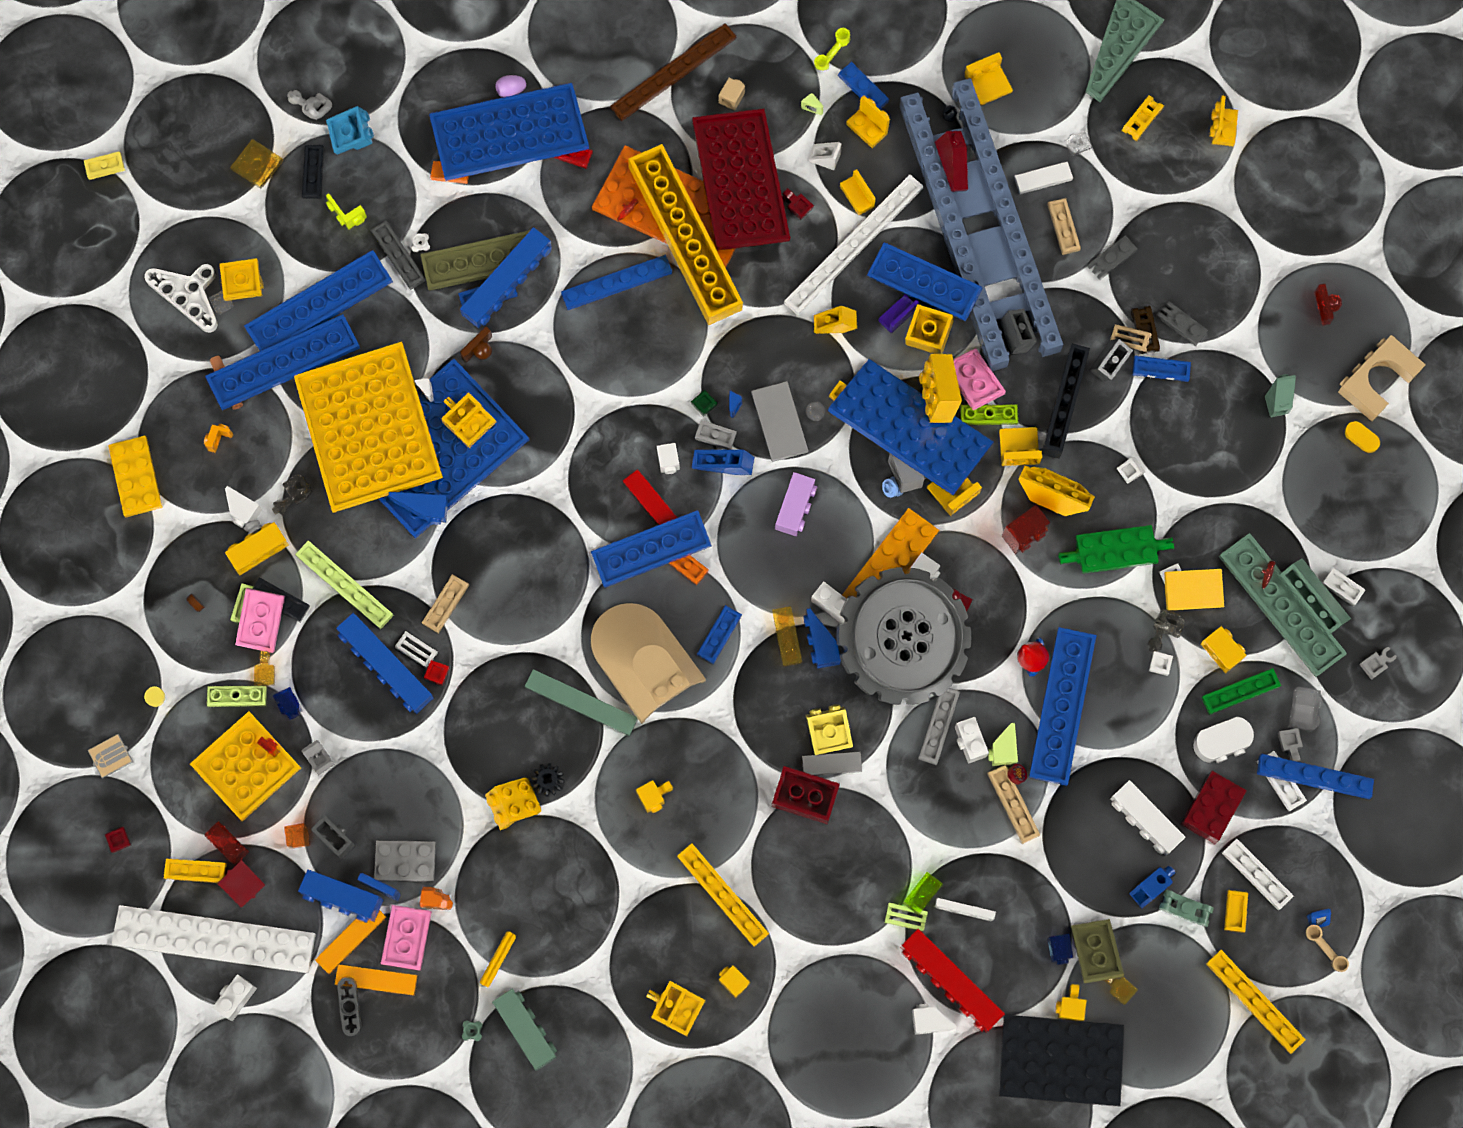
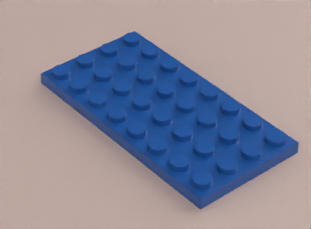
(509, 131)
(896, 420)

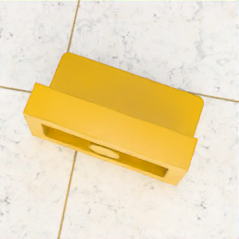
(858, 193)

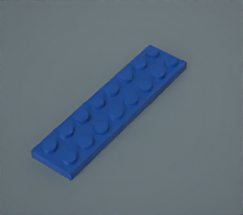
(320, 301)
(282, 362)
(1062, 706)

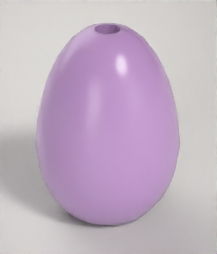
(510, 85)

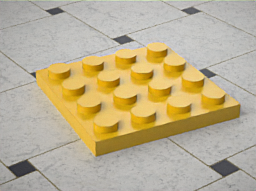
(241, 769)

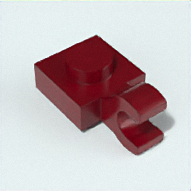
(798, 204)

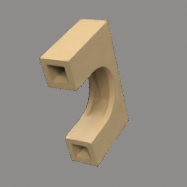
(1389, 354)

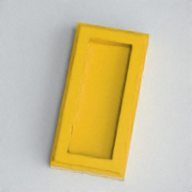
(1236, 911)

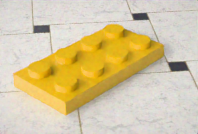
(135, 476)

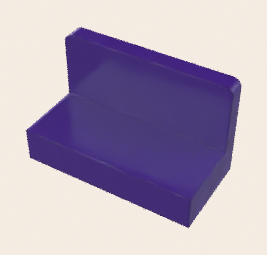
(898, 313)

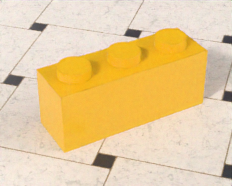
(256, 548)

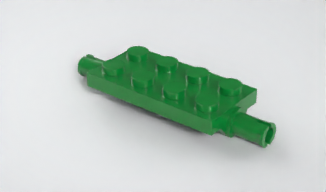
(1116, 549)

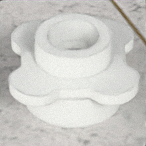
(416, 239)

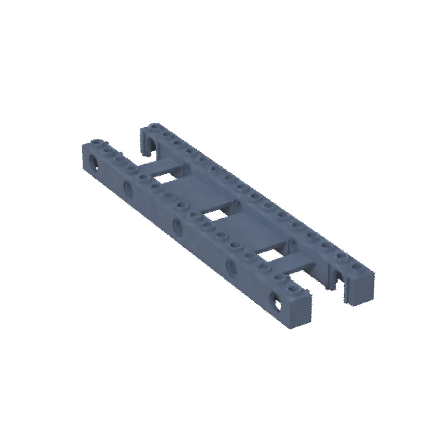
(987, 254)

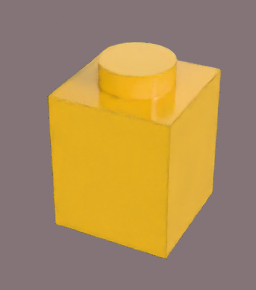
(733, 980)

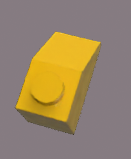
(835, 320)

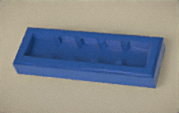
(1161, 368)

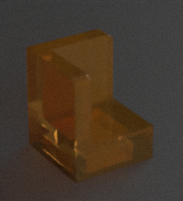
(297, 836)

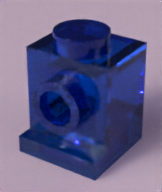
(288, 703)

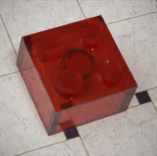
(1026, 529)

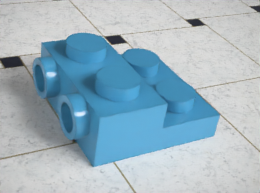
(350, 130)

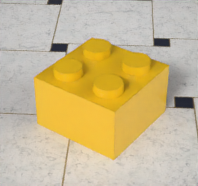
(929, 329)

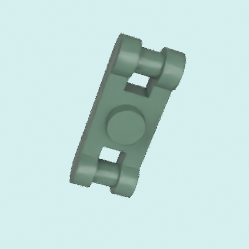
(1186, 908)

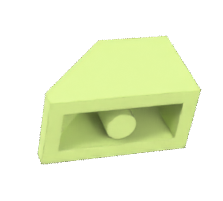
(1004, 748)

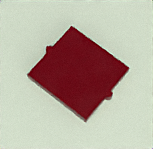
(241, 884)

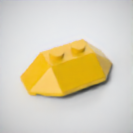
(1055, 491)

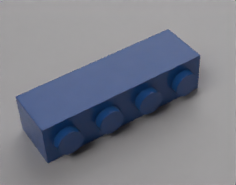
(341, 896)

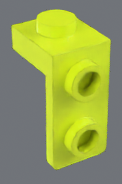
(354, 217)

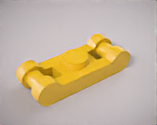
(1142, 118)

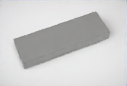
(832, 763)

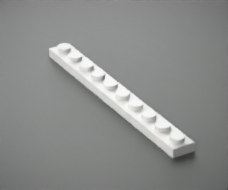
(853, 245)

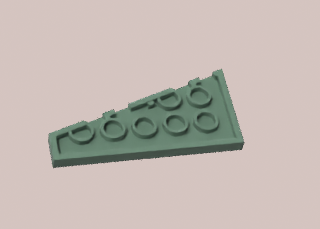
(1125, 37)

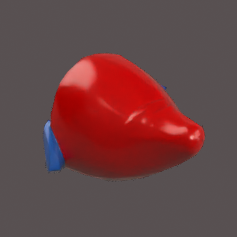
(1033, 656)

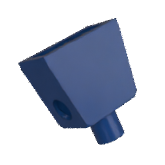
(1153, 886)

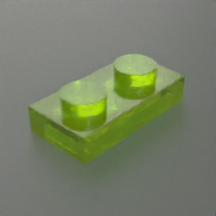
(922, 893)

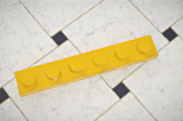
(723, 895)
(1255, 1001)

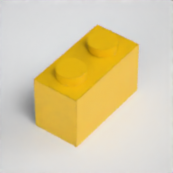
(1224, 649)

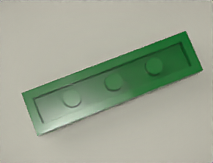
(1241, 691)

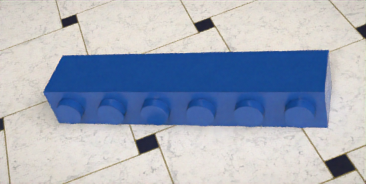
(506, 277)
(385, 663)

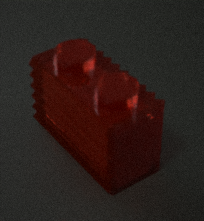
(226, 843)

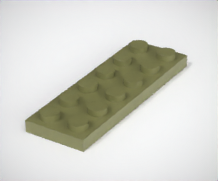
(467, 261)

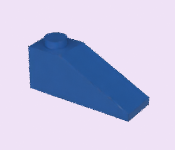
(724, 461)
(426, 506)

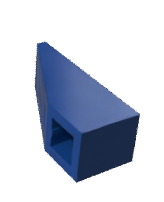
(823, 643)

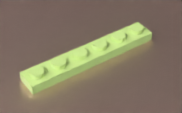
(344, 585)

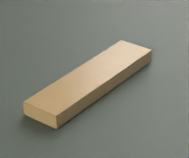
(1014, 805)

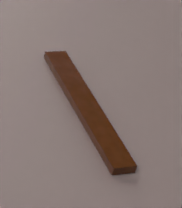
(673, 72)

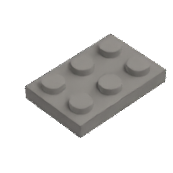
(405, 861)

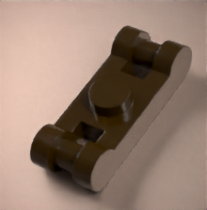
(1146, 325)

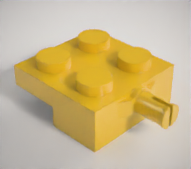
(467, 419)
(676, 1008)

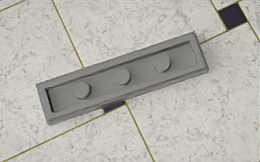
(939, 726)

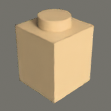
(732, 93)

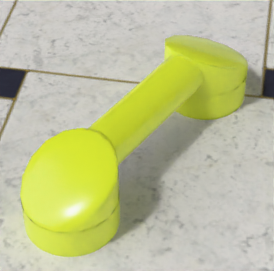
(842, 39)

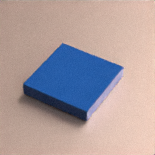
(379, 886)

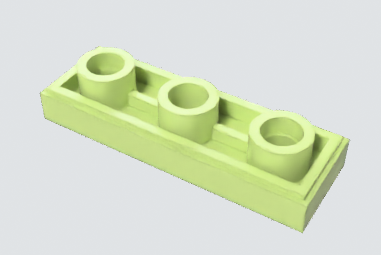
(248, 696)

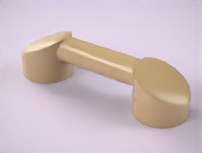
(1338, 963)

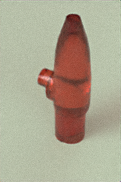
(627, 209)
(1268, 574)

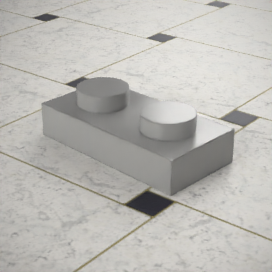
(715, 435)

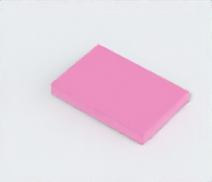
(976, 380)
(260, 620)
(406, 937)

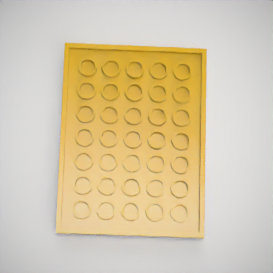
(367, 427)

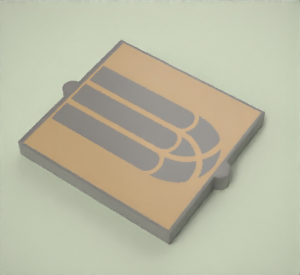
(110, 756)

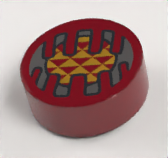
(1017, 774)

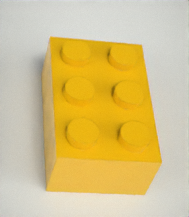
(940, 388)

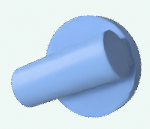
(891, 488)

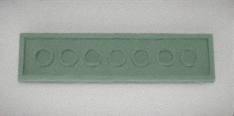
(1282, 606)

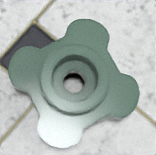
(471, 1025)

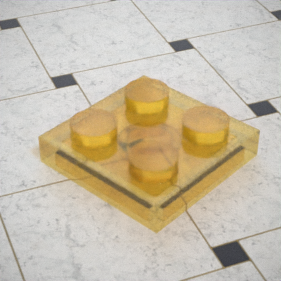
(256, 164)

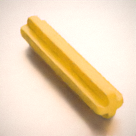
(497, 959)

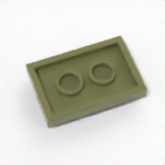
(1097, 951)

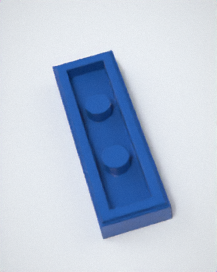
(719, 635)

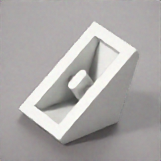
(825, 154)

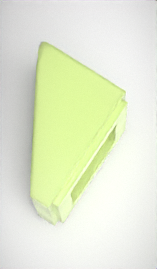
(812, 104)

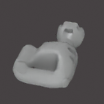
(311, 105)

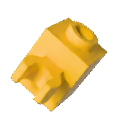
(652, 796)
(1071, 1007)

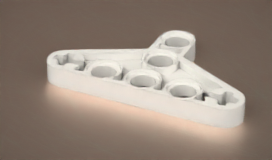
(180, 287)

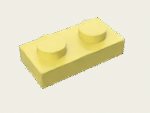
(104, 165)

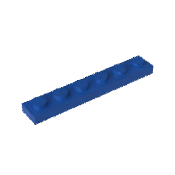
(616, 282)
(1315, 776)

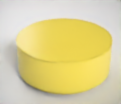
(154, 696)

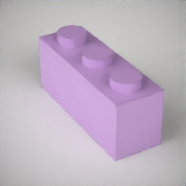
(796, 504)

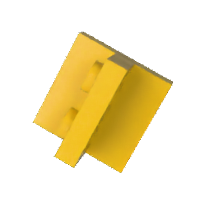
(241, 279)

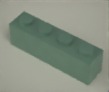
(1315, 596)
(524, 1029)

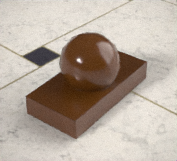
(478, 346)

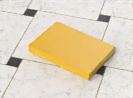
(1194, 589)

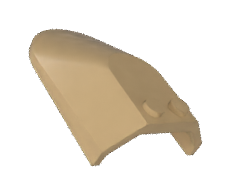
(642, 658)

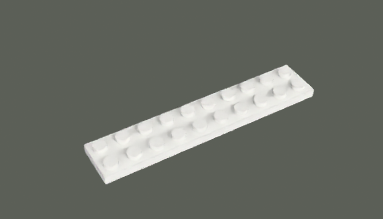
(213, 939)

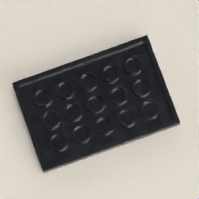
(1061, 1060)

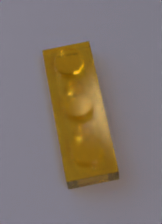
(787, 636)

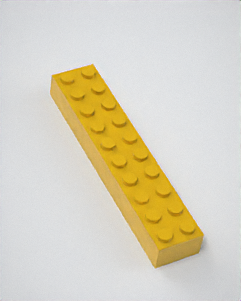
(685, 234)

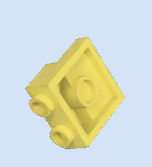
(829, 729)

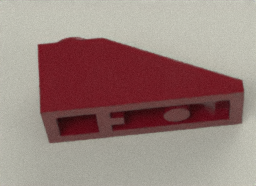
(953, 157)

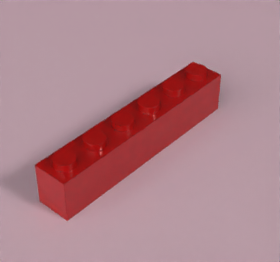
(952, 981)

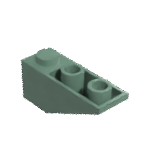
(1281, 395)

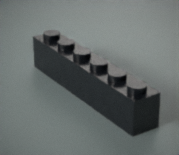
(1065, 401)

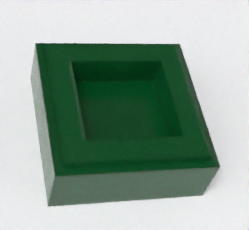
(704, 403)

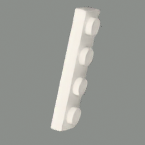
(1257, 874)

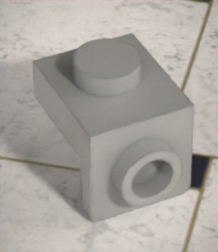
(317, 757)

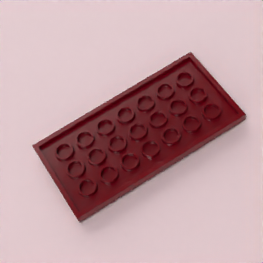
(740, 179)

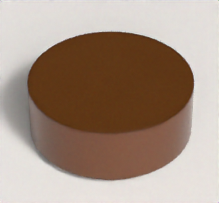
(195, 602)

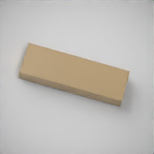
(1064, 226)
(445, 604)

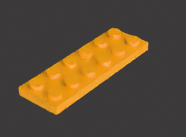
(899, 548)

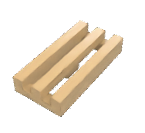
(1145, 341)

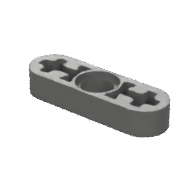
(356, 1020)

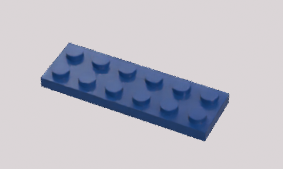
(924, 281)
(651, 549)

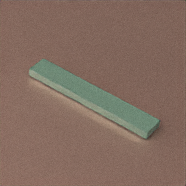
(581, 702)

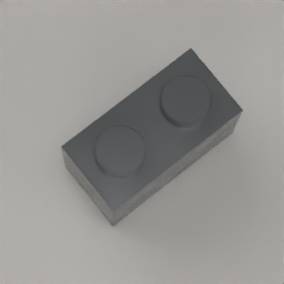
(1017, 331)
(1111, 360)

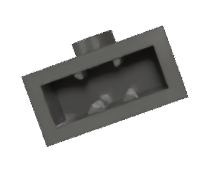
(333, 837)

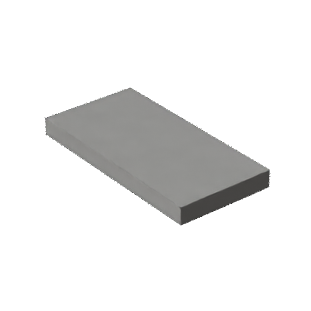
(779, 421)

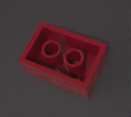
(805, 795)
(1213, 807)

